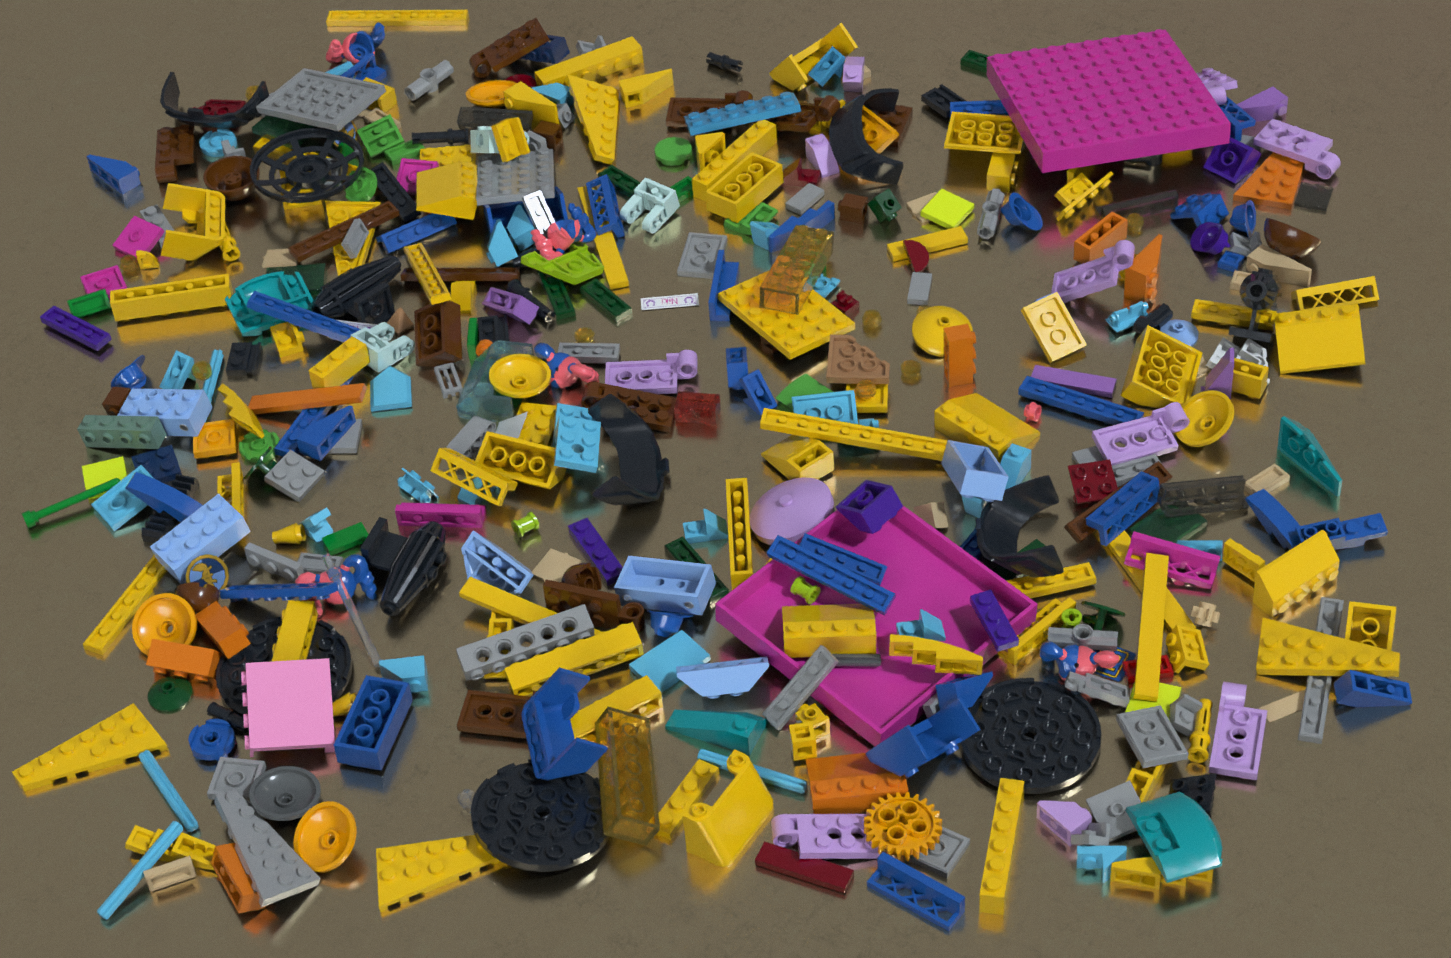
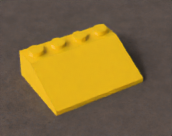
(983, 133)
(448, 190)
(1319, 338)
(1160, 370)
(982, 423)
(837, 627)

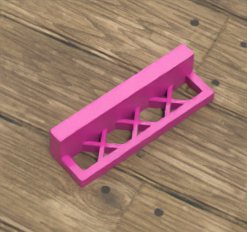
(445, 514)
(1180, 556)

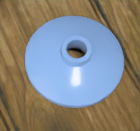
(1181, 330)

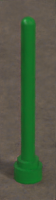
(33, 517)

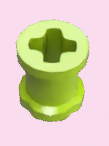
(525, 524)
(805, 590)
(1076, 618)

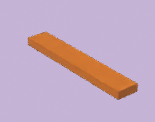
(308, 398)

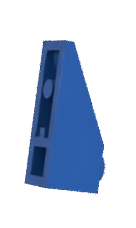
(115, 172)
(736, 366)
(325, 433)
(966, 687)
(1369, 690)

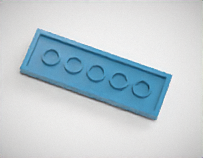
(741, 114)

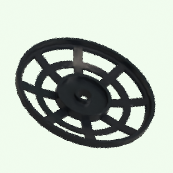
(297, 170)

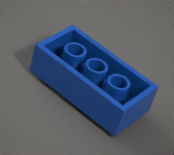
(373, 722)

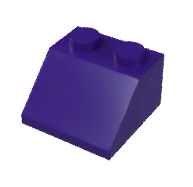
(1232, 160)
(870, 506)

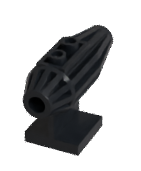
(360, 292)
(1259, 293)
(410, 561)

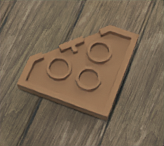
(852, 362)

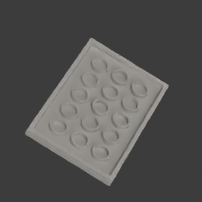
(321, 99)
(516, 178)

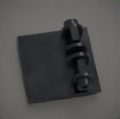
(1199, 788)

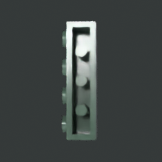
(122, 431)

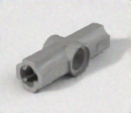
(429, 80)
(990, 213)
(1083, 636)

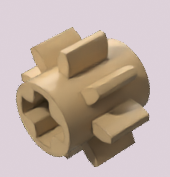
(1205, 614)

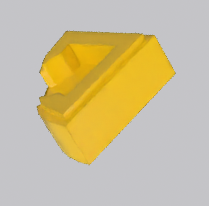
(147, 260)

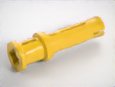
(229, 245)
(1200, 738)

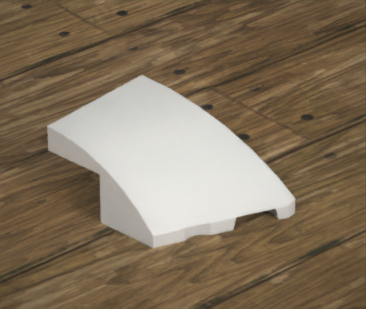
(1249, 352)

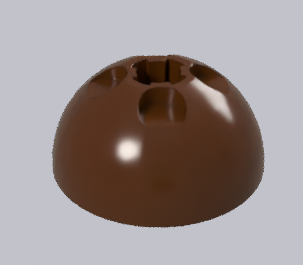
(231, 177)
(1289, 240)

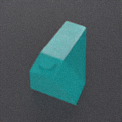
(1307, 453)
(720, 728)

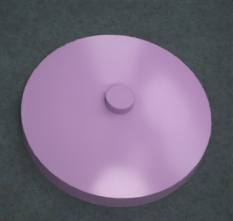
(791, 509)

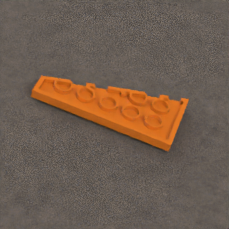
(1273, 183)

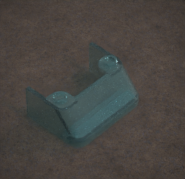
(477, 393)

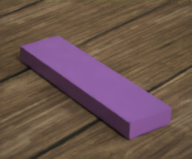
(1076, 381)

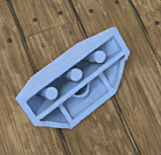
(494, 565)
(723, 677)

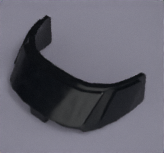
(196, 117)
(850, 144)
(638, 454)
(1001, 523)

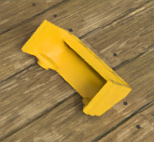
(794, 69)
(197, 207)

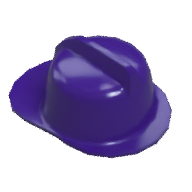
(1210, 238)

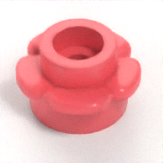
(1032, 412)

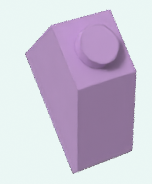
(853, 74)
(821, 155)
(1063, 818)

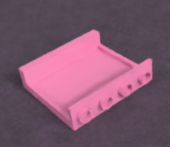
(288, 705)

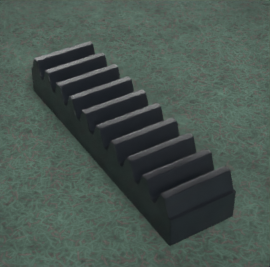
(395, 193)
(162, 522)

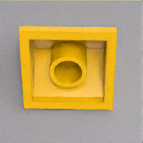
(709, 147)

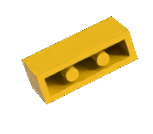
(340, 364)

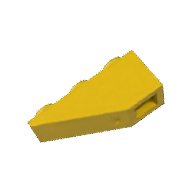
(643, 88)

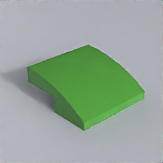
(380, 136)
(760, 213)
(801, 386)

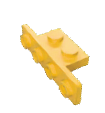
(1077, 191)

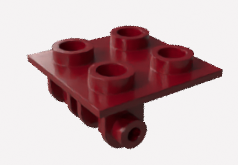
(1092, 481)

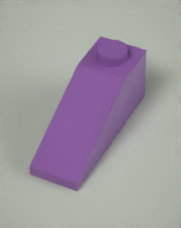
(1265, 105)
(511, 305)
(1221, 375)

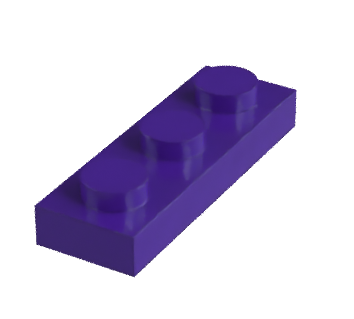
(994, 620)

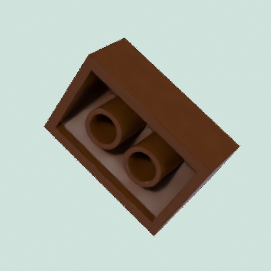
(438, 334)

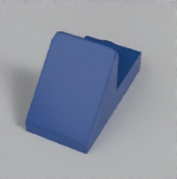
(758, 392)

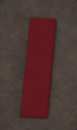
(809, 870)

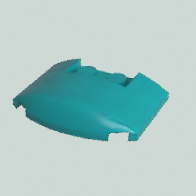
(277, 285)
(1177, 835)

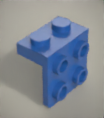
(1202, 209)

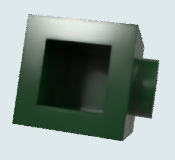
(885, 206)

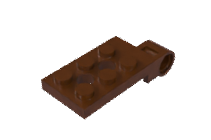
(508, 48)
(679, 106)
(821, 110)
(173, 148)
(642, 400)
(602, 606)
(493, 723)

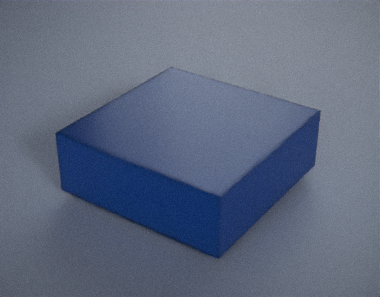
(1230, 261)

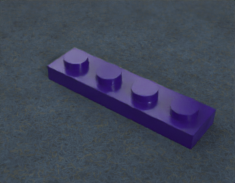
(75, 328)
(596, 550)

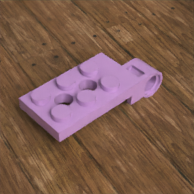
(1217, 84)
(1310, 147)
(1095, 274)
(662, 373)
(1154, 429)
(1233, 720)
(813, 838)

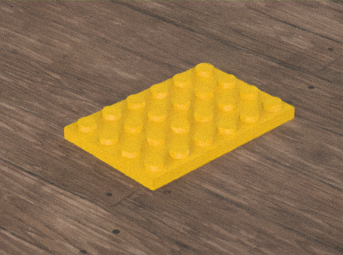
(787, 331)

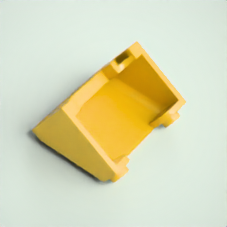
(724, 829)

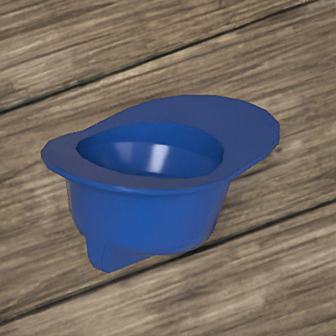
(1021, 212)
(1244, 218)
(131, 376)
(666, 622)

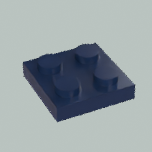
(159, 463)

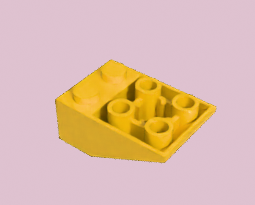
(800, 457)

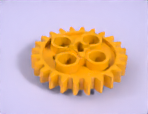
(902, 826)

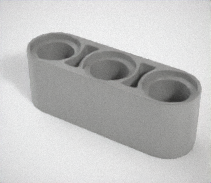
(471, 436)

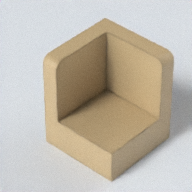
(933, 514)

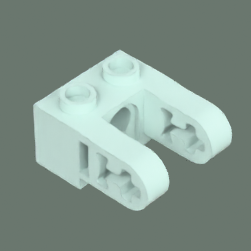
(484, 141)
(654, 197)
(380, 350)

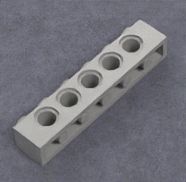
(512, 639)

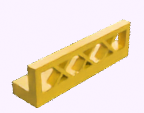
(1333, 288)
(478, 470)
(236, 490)
(1039, 632)

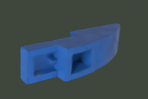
(1346, 533)

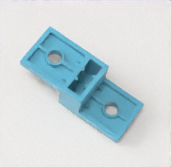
(576, 438)

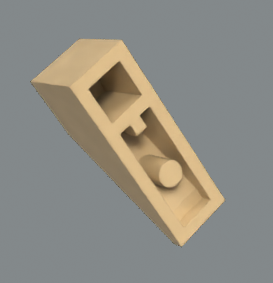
(1285, 268)

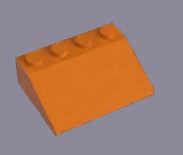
(849, 784)

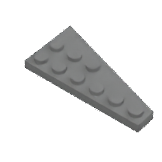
(264, 854)

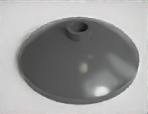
(284, 793)

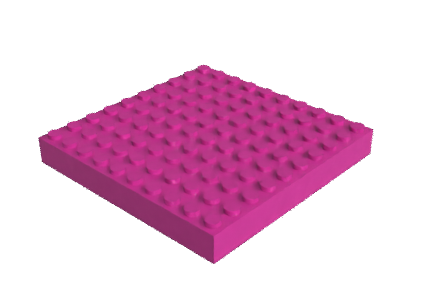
(1106, 100)
(924, 574)

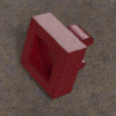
(845, 303)

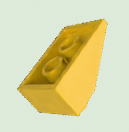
(525, 98)
(1371, 624)

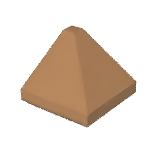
(400, 322)

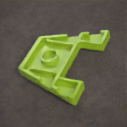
(570, 267)

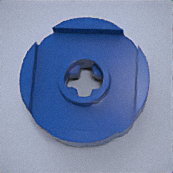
(213, 750)

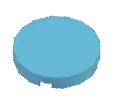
(211, 142)

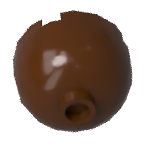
(583, 576)
(198, 596)

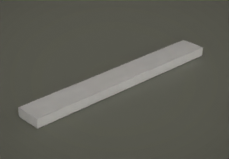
(1318, 687)

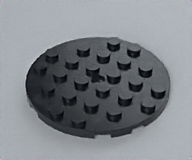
(324, 644)
(1064, 730)
(512, 831)

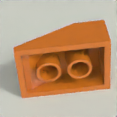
(1143, 275)

